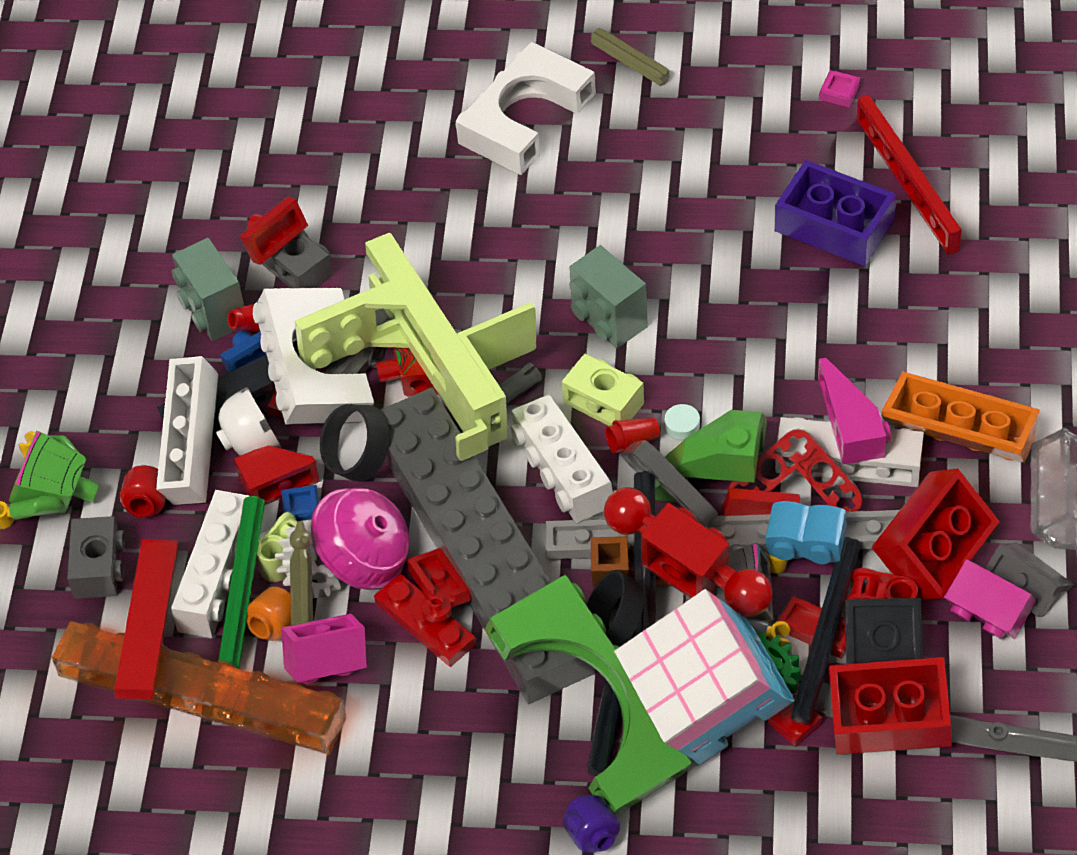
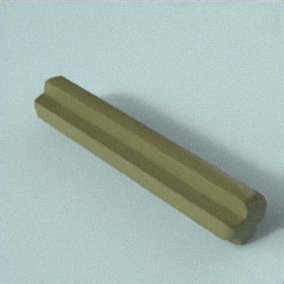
(630, 56)

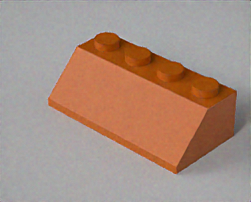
(962, 416)

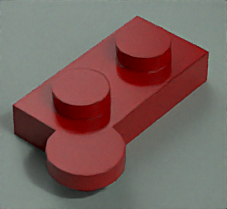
(439, 584)

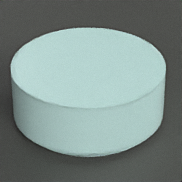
(682, 421)

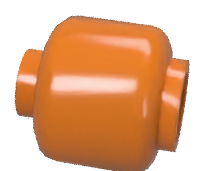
(270, 613)

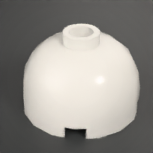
(244, 425)

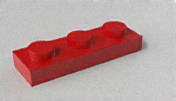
(404, 604)

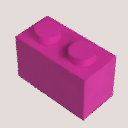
(990, 600)
(324, 648)

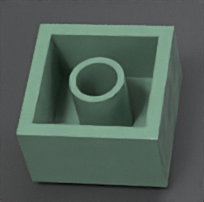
(206, 287)
(608, 296)

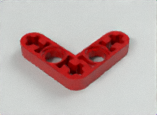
(804, 463)

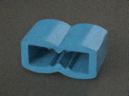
(806, 532)

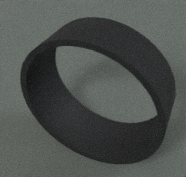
(376, 444)
(630, 609)

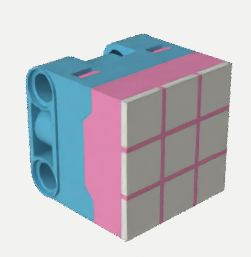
(703, 676)

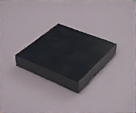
(883, 630)

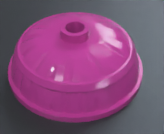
(360, 537)

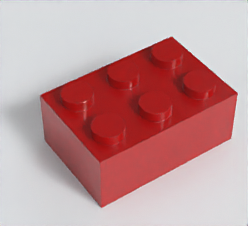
(936, 532)
(890, 706)

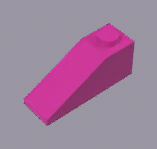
(852, 416)

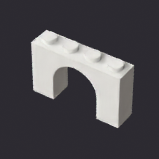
(530, 75)
(302, 391)

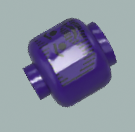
(591, 822)

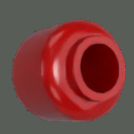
(139, 492)

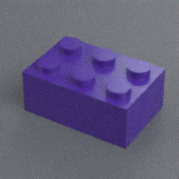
(835, 212)

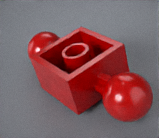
(686, 552)

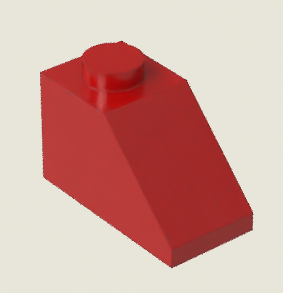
(274, 469)

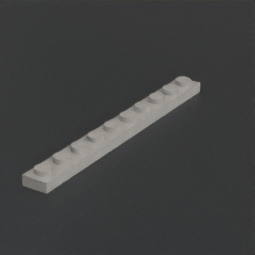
(573, 540)

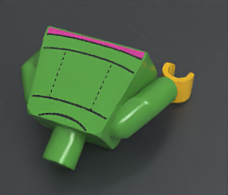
(46, 479)

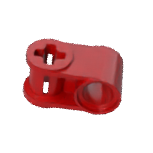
(881, 585)

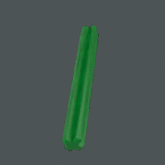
(241, 581)

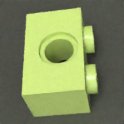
(602, 391)

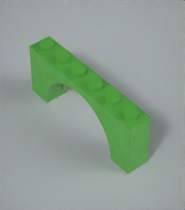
(561, 622)

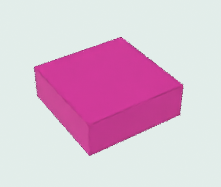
(839, 88)

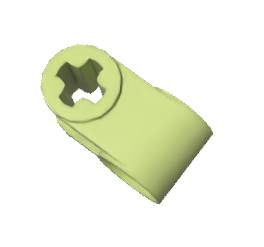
(269, 546)

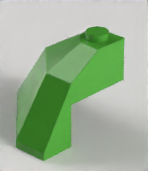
(720, 450)

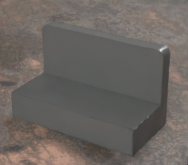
(1029, 573)

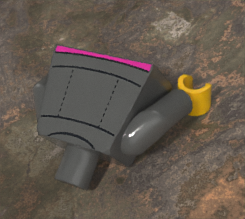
(756, 558)

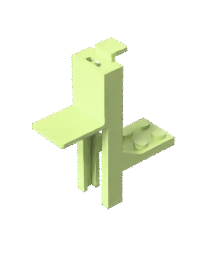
(452, 360)

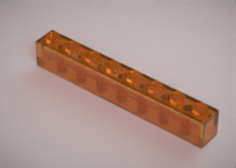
(210, 690)

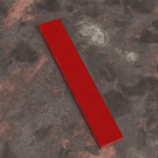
(909, 175)
(146, 620)

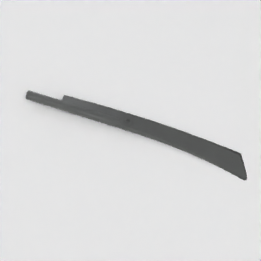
(990, 735)

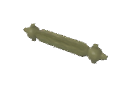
(301, 576)

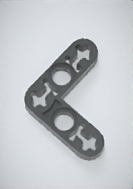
(645, 457)

